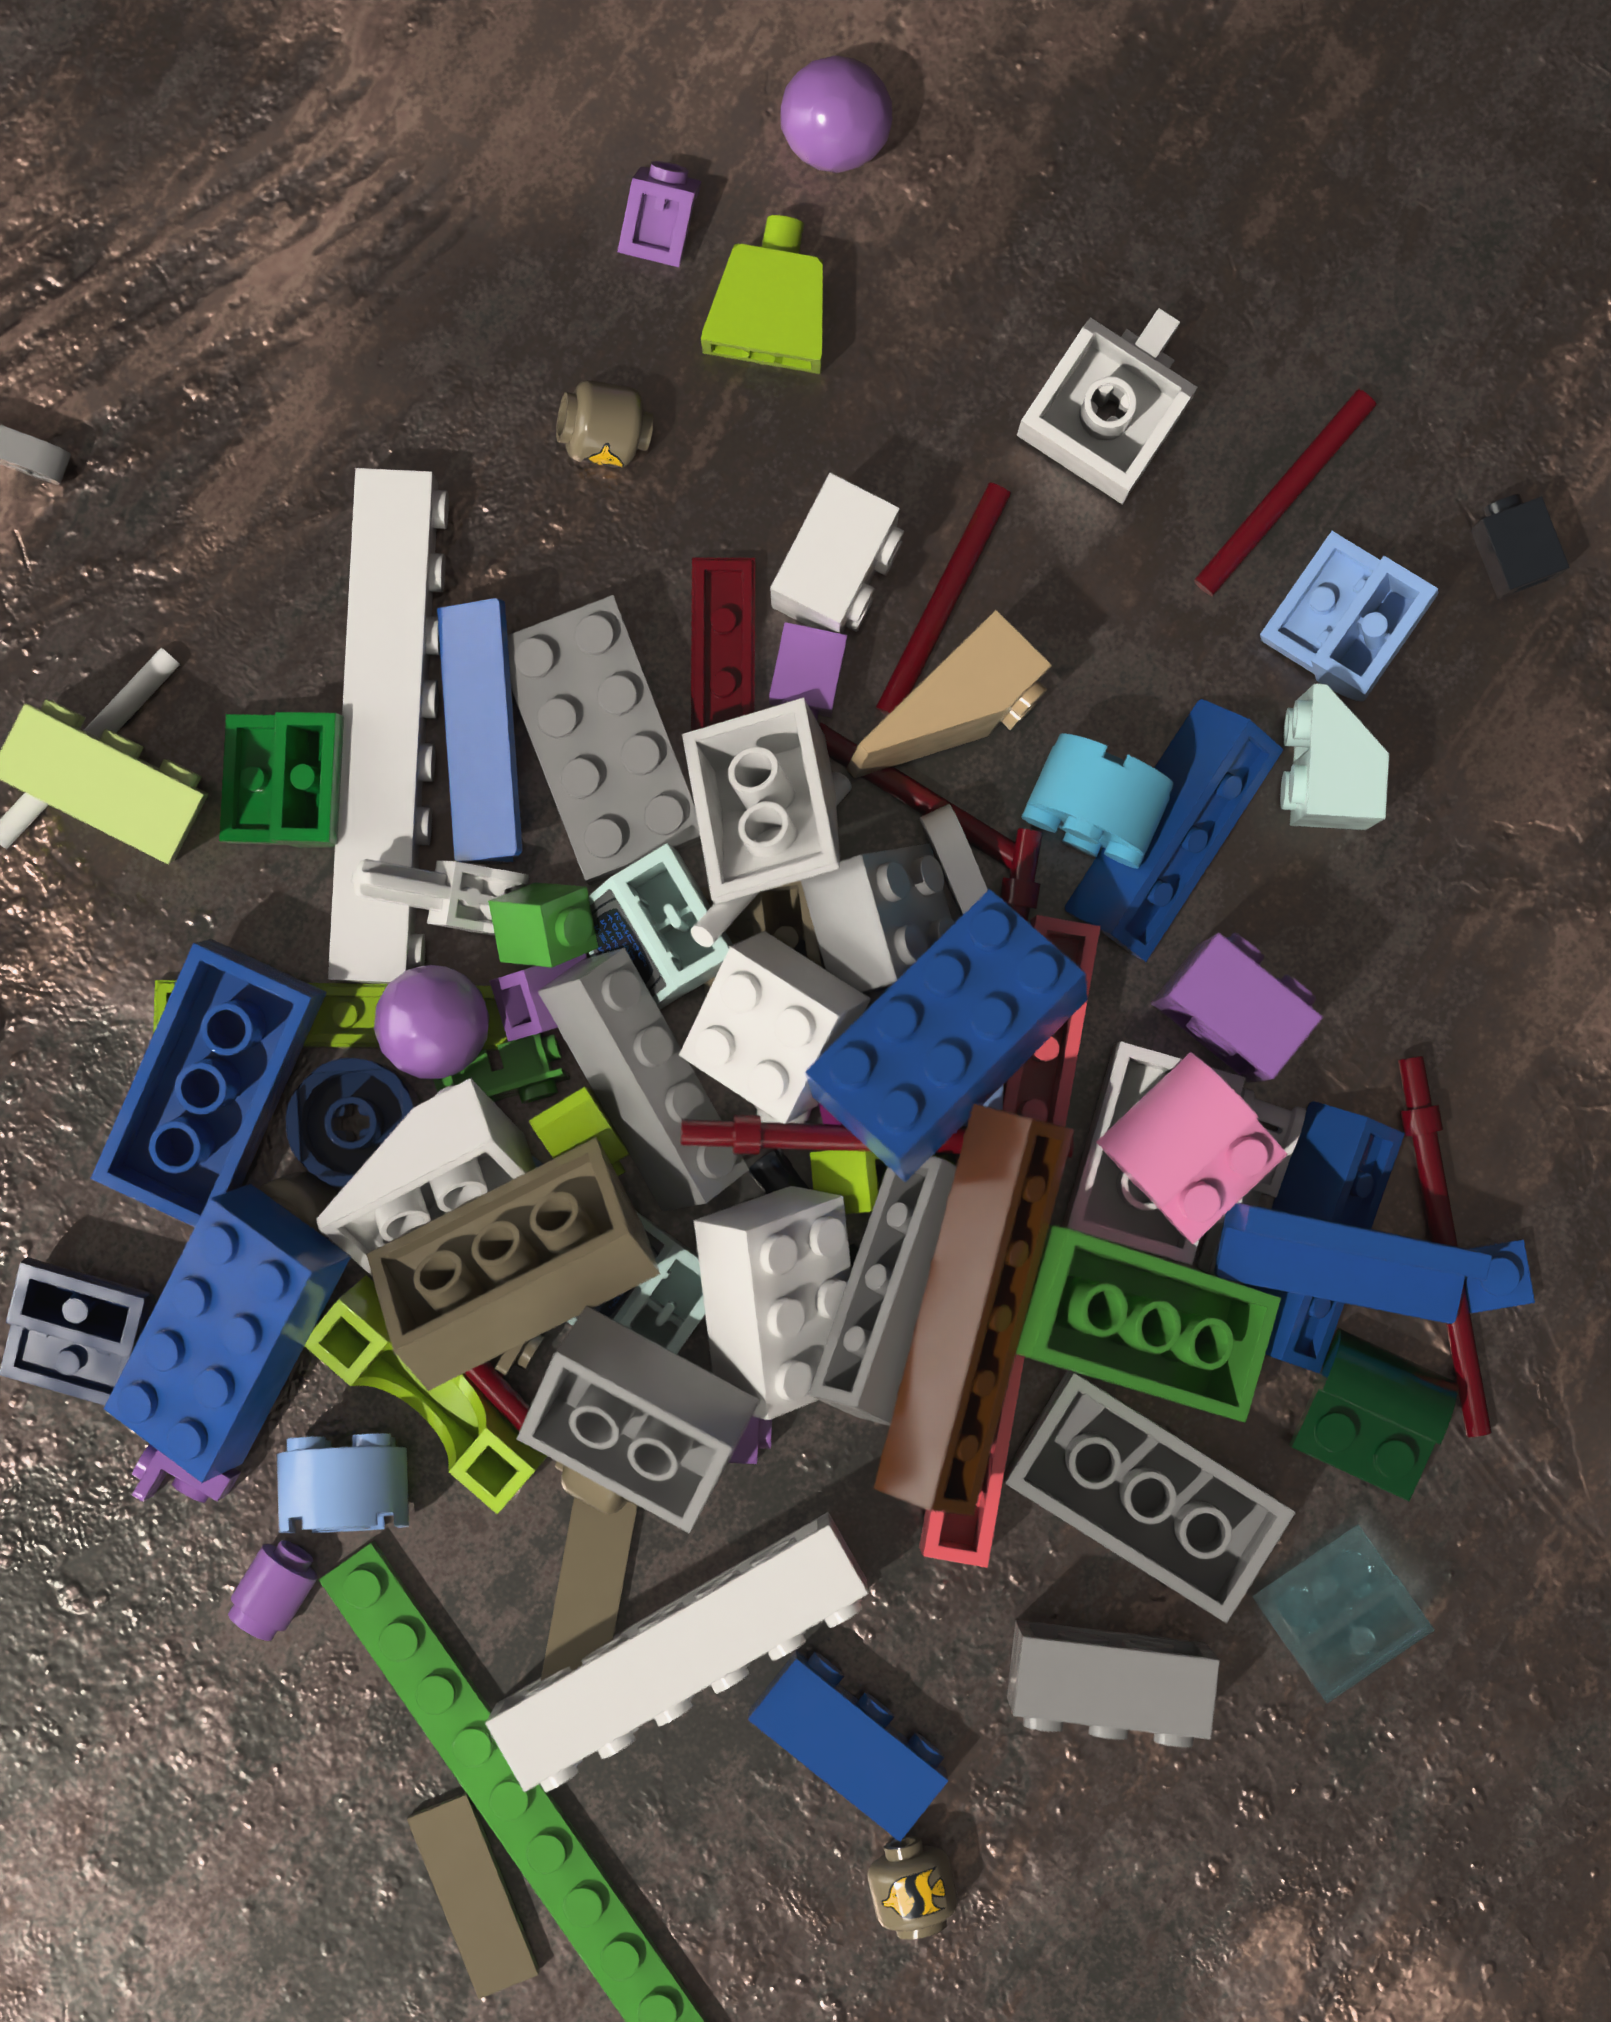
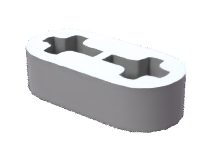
(32, 455)
(954, 857)

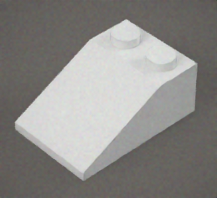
(763, 800)
(425, 1168)

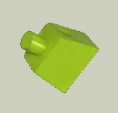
(769, 302)

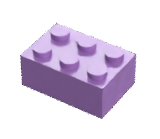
(1238, 1007)

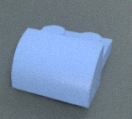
(1348, 616)

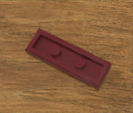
(722, 640)

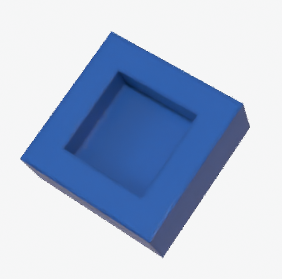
(1507, 1279)

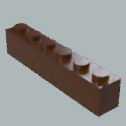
(973, 1310)

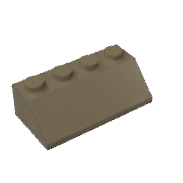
(510, 1265)

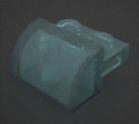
(1342, 1614)

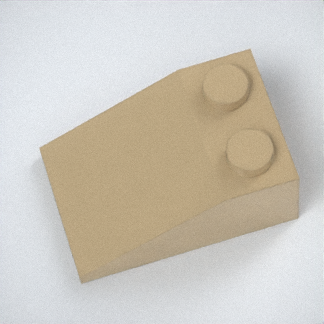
(972, 692)

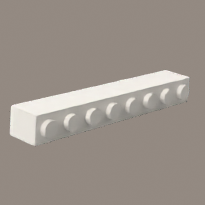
(386, 715)

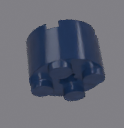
(329, 1096)

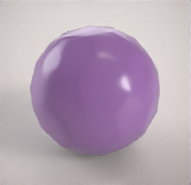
(836, 114)
(431, 1022)

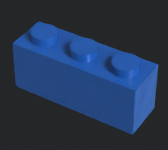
(850, 1743)

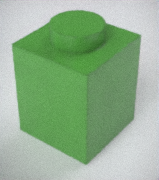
(543, 924)

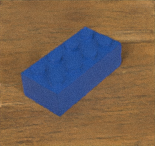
(947, 1034)
(208, 1081)
(226, 1332)

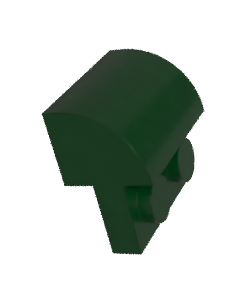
(1375, 1414)

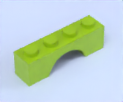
(476, 1435)

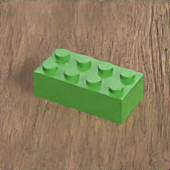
(1147, 1324)

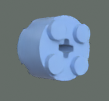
(342, 1486)

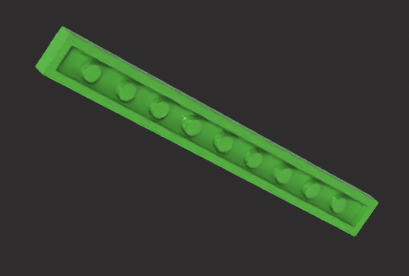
(525, 1822)

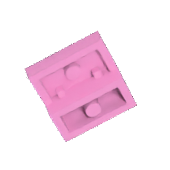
(1192, 1147)

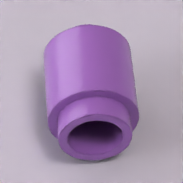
(272, 1590)

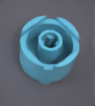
(1098, 800)

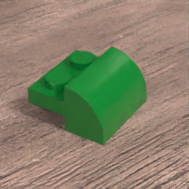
(282, 779)

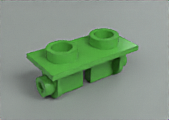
(525, 1070)

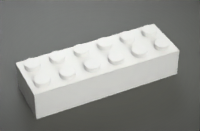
(678, 1652)

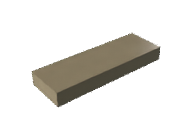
(589, 1585)
(473, 1895)

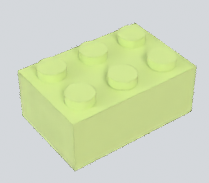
(101, 780)

